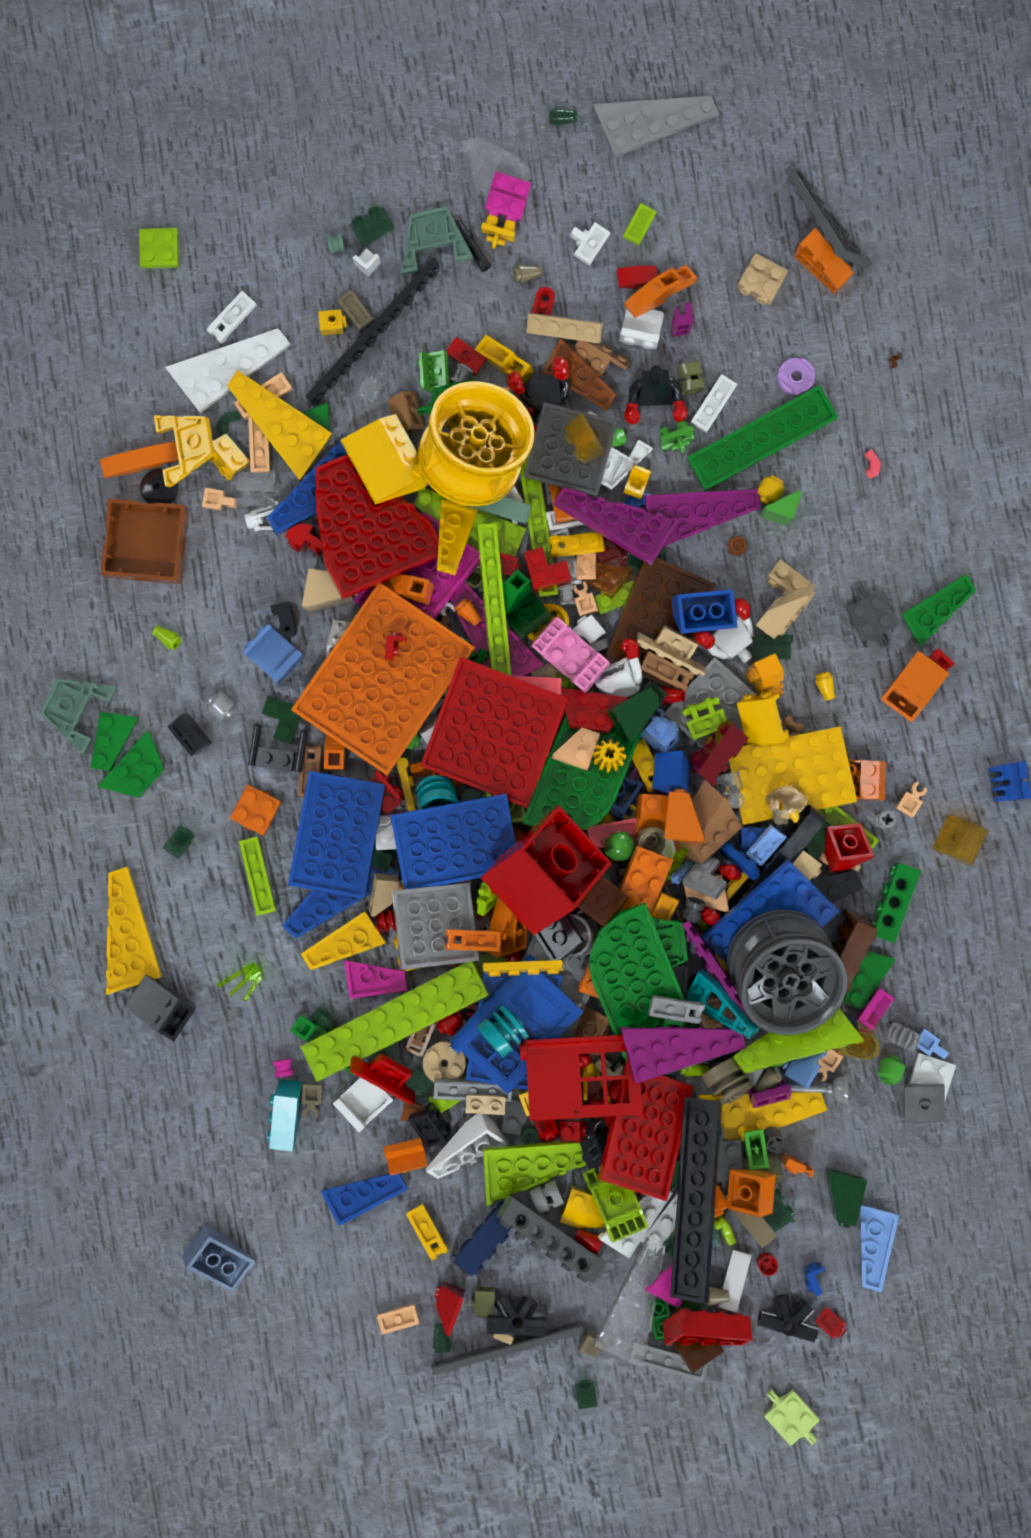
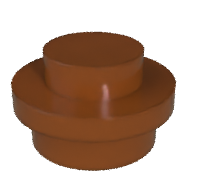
(737, 545)

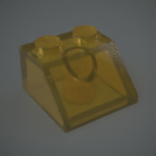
(583, 439)
(960, 840)

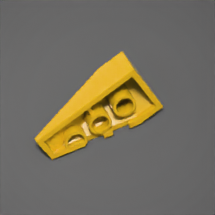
(581, 1210)

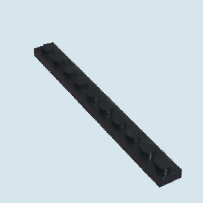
(378, 327)

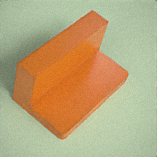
(405, 1156)

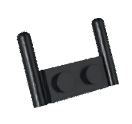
(277, 758)

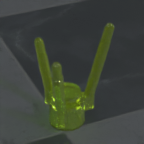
(252, 973)

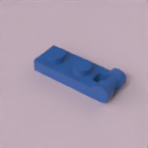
(747, 866)

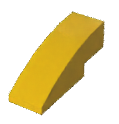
(503, 358)

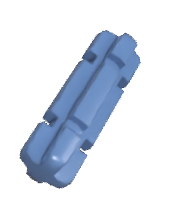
(682, 871)

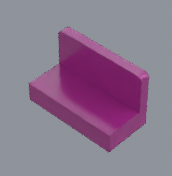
(776, 1094)

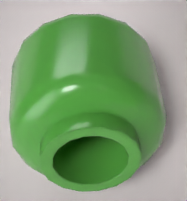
(891, 1070)

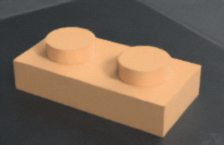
(586, 566)
(398, 1318)

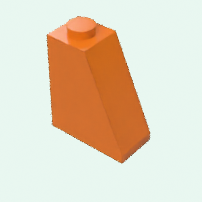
(682, 819)

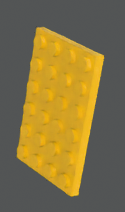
(810, 762)

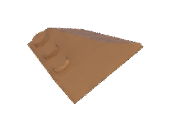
(716, 821)

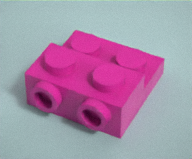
(507, 197)

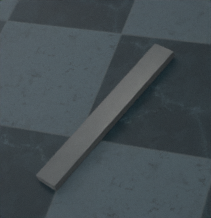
(504, 1349)

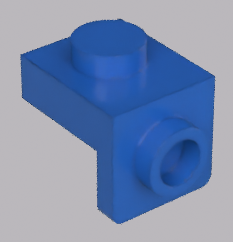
(811, 1282)

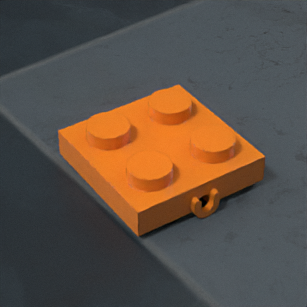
(255, 810)

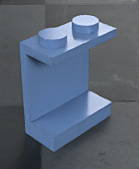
(273, 653)

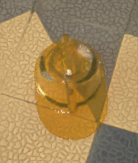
(865, 1050)

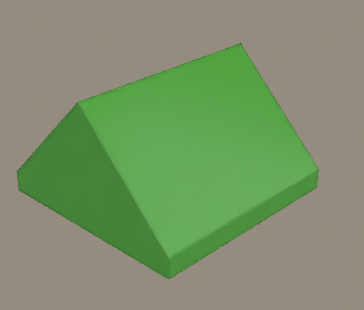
(783, 509)

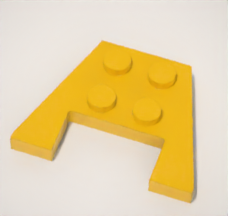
(192, 442)

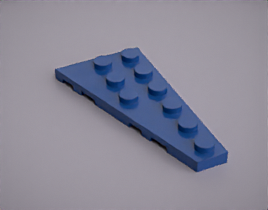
(323, 905)

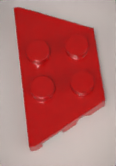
(589, 709)

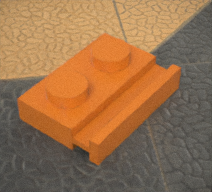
(795, 1165)

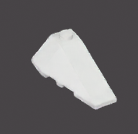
(467, 1145)

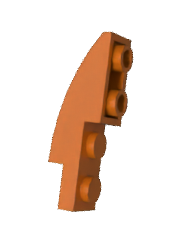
(658, 289)

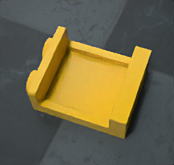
(761, 719)

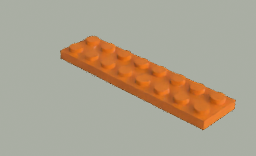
(641, 883)

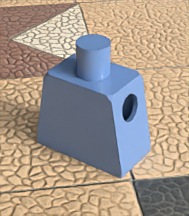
(660, 735)

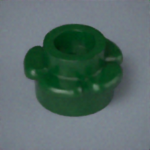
(524, 1134)

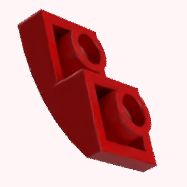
(635, 276)

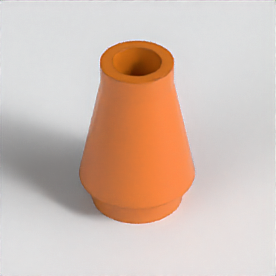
(468, 612)

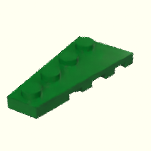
(934, 610)

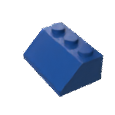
(704, 611)

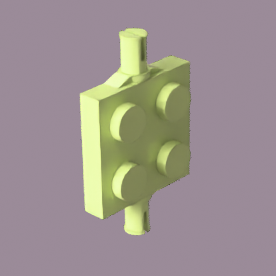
(791, 1417)

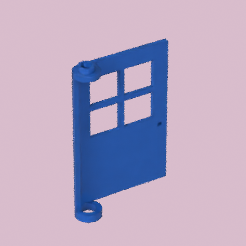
(539, 1007)

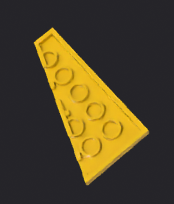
(128, 939)

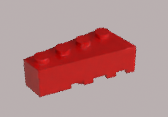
(707, 1328)

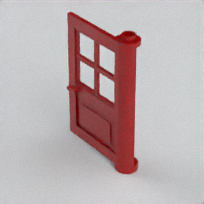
(556, 1078)

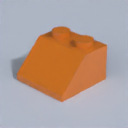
(751, 1192)

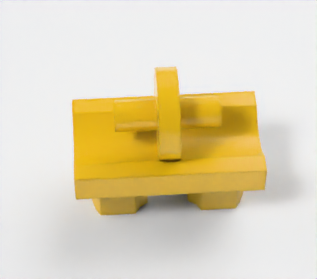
(506, 233)

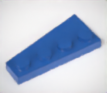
(360, 1196)

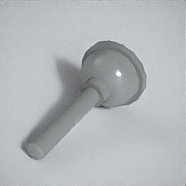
(838, 1089)

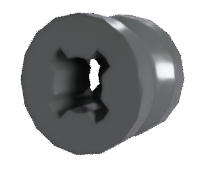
(773, 1139)

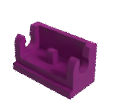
(682, 323)

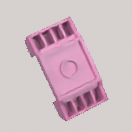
(570, 654)

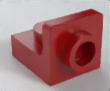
(508, 564)
(391, 649)
(547, 1130)
(831, 1323)

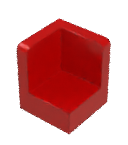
(941, 659)

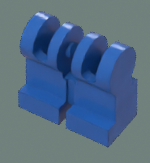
(1013, 774)

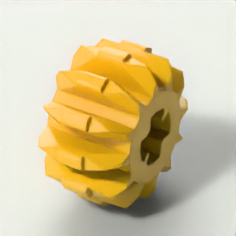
(615, 761)

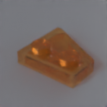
(609, 579)

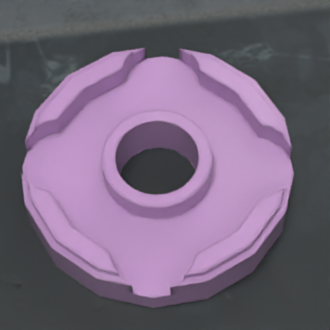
(793, 387)

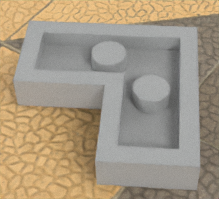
(702, 879)

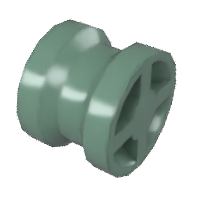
(335, 243)

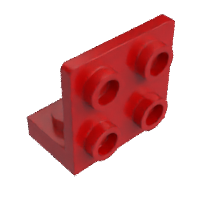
(392, 795)

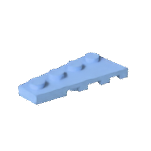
(877, 1239)

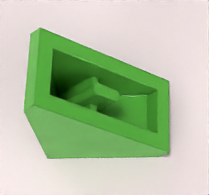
(755, 1149)

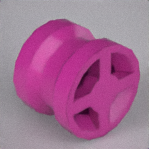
(283, 1067)

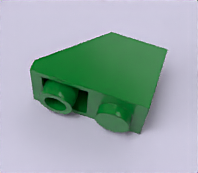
(515, 590)

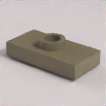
(355, 310)

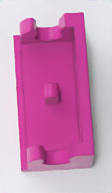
(874, 1008)

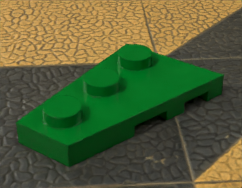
(110, 738)
(870, 974)

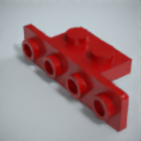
(386, 1075)

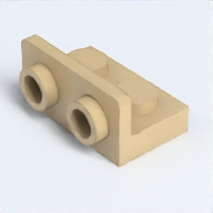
(786, 578)
(485, 1104)

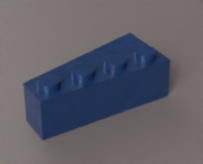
(483, 1243)

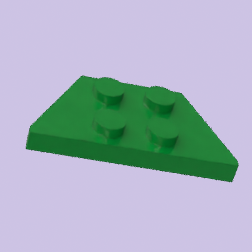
(136, 769)

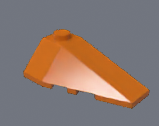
(651, 811)

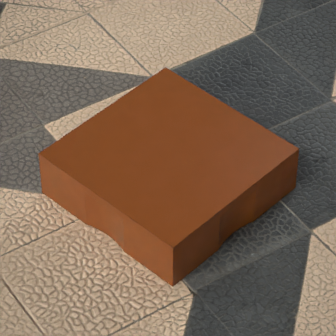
(144, 541)

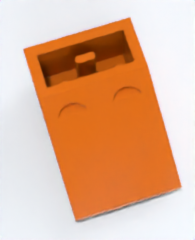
(914, 686)
(869, 779)

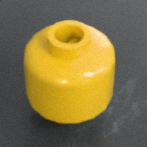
(770, 489)

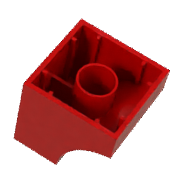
(547, 871)

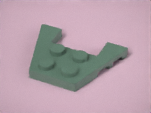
(430, 231)
(66, 705)

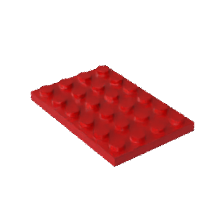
(645, 1147)

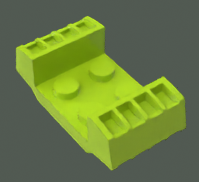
(616, 1206)

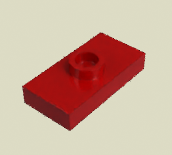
(466, 355)

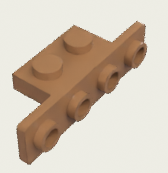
(599, 356)

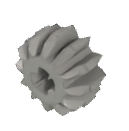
(903, 1037)

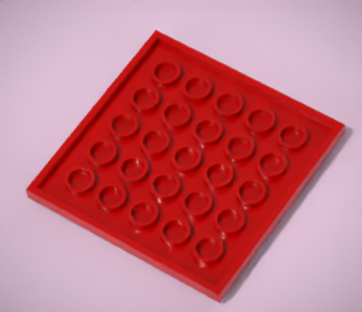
(494, 731)

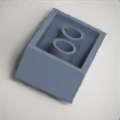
(217, 1259)

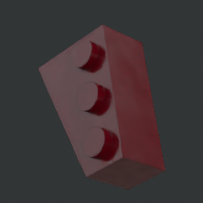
(718, 750)

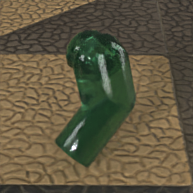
(224, 421)

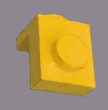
(637, 481)

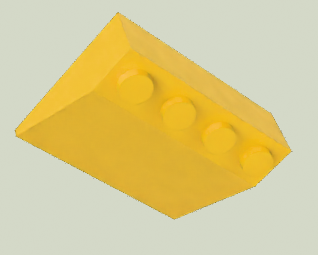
(385, 459)

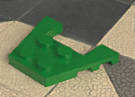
(673, 939)

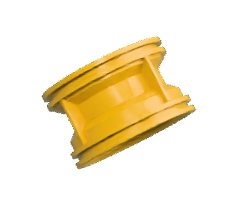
(485, 431)

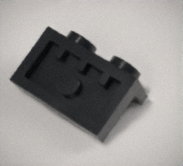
(430, 1126)

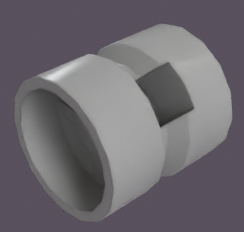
(540, 1200)

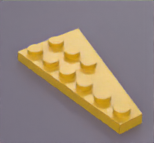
(287, 429)
(741, 1116)

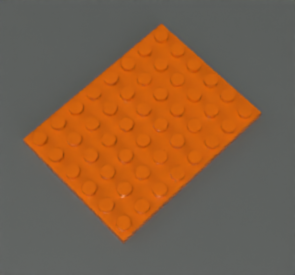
(375, 702)

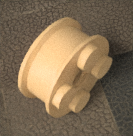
(433, 1062)

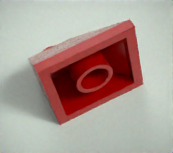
(846, 846)
(448, 1304)

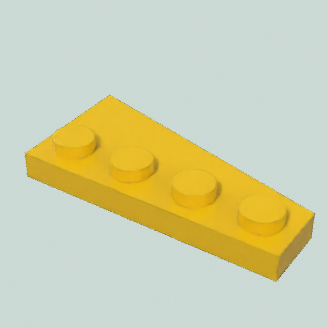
(454, 532)

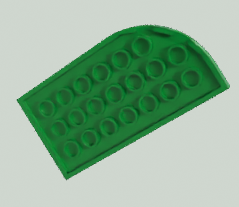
(580, 793)
(629, 968)

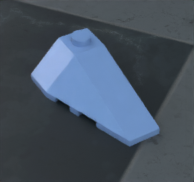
(803, 1069)

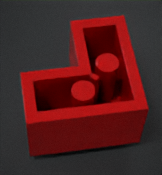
(544, 575)

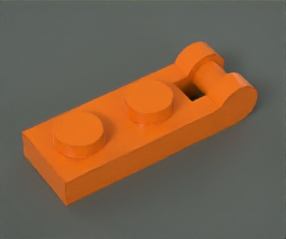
(473, 940)

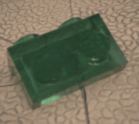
(371, 225)
(781, 1214)

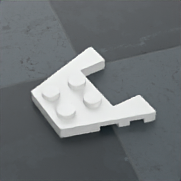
(620, 464)

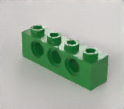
(910, 877)

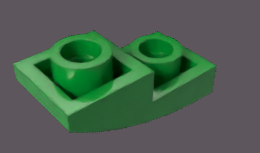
(661, 1313)

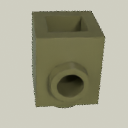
(483, 1301)

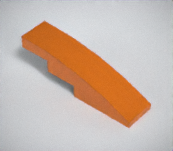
(139, 459)

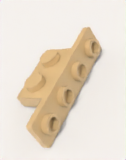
(675, 647)

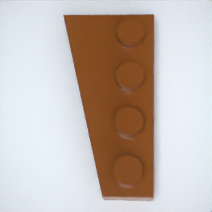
(582, 376)

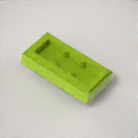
(639, 224)

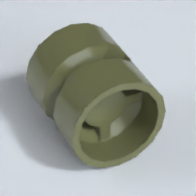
(691, 378)

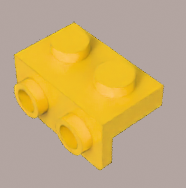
(228, 457)

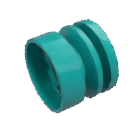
(435, 791)
(502, 1031)

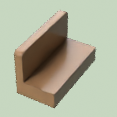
(405, 407)

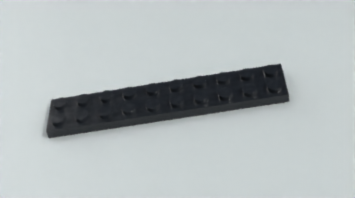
(696, 1200)

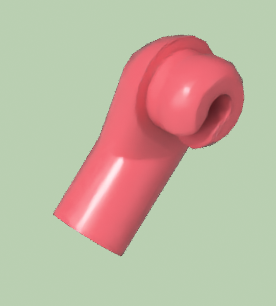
(875, 464)

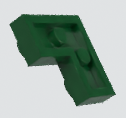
(288, 719)

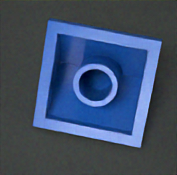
(671, 771)

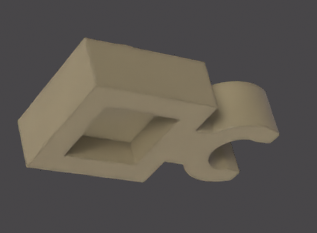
(311, 1096)

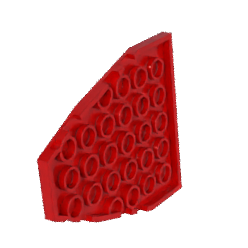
(364, 539)

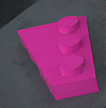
(373, 980)

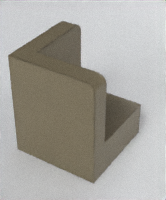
(586, 1344)

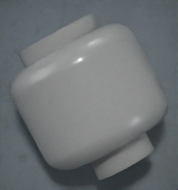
(220, 705)

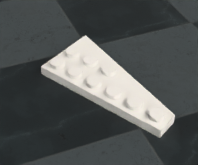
(207, 375)

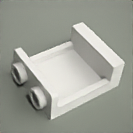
(362, 1103)

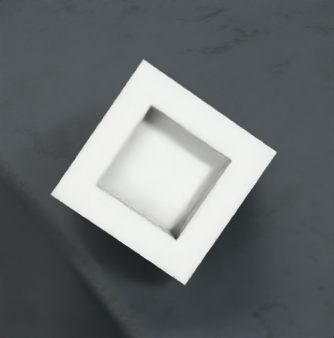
(367, 262)

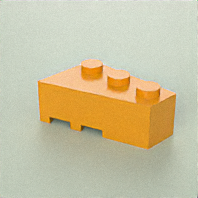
(766, 675)

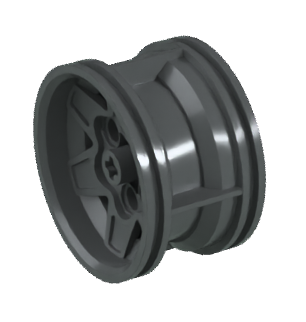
(799, 1005)

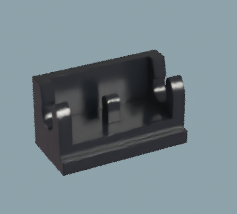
(189, 734)

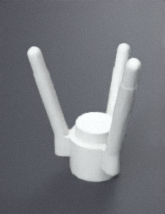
(255, 518)

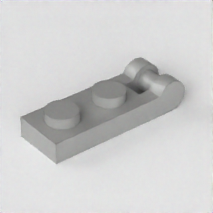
(676, 1009)

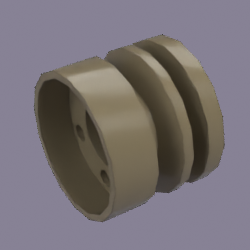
(727, 1081)

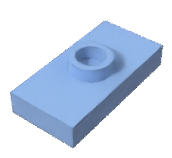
(766, 845)

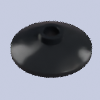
(162, 495)

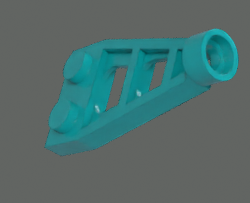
(701, 990)

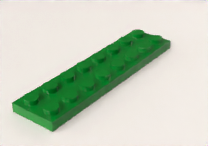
(762, 438)

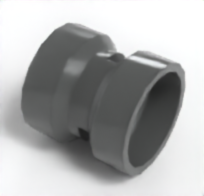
(693, 909)

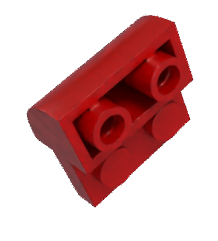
(303, 537)

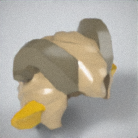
(786, 803)

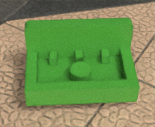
(433, 370)

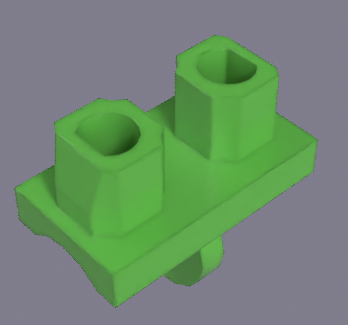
(678, 438)

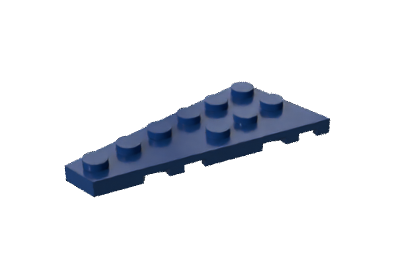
(301, 502)

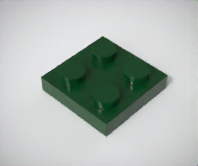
(528, 615)

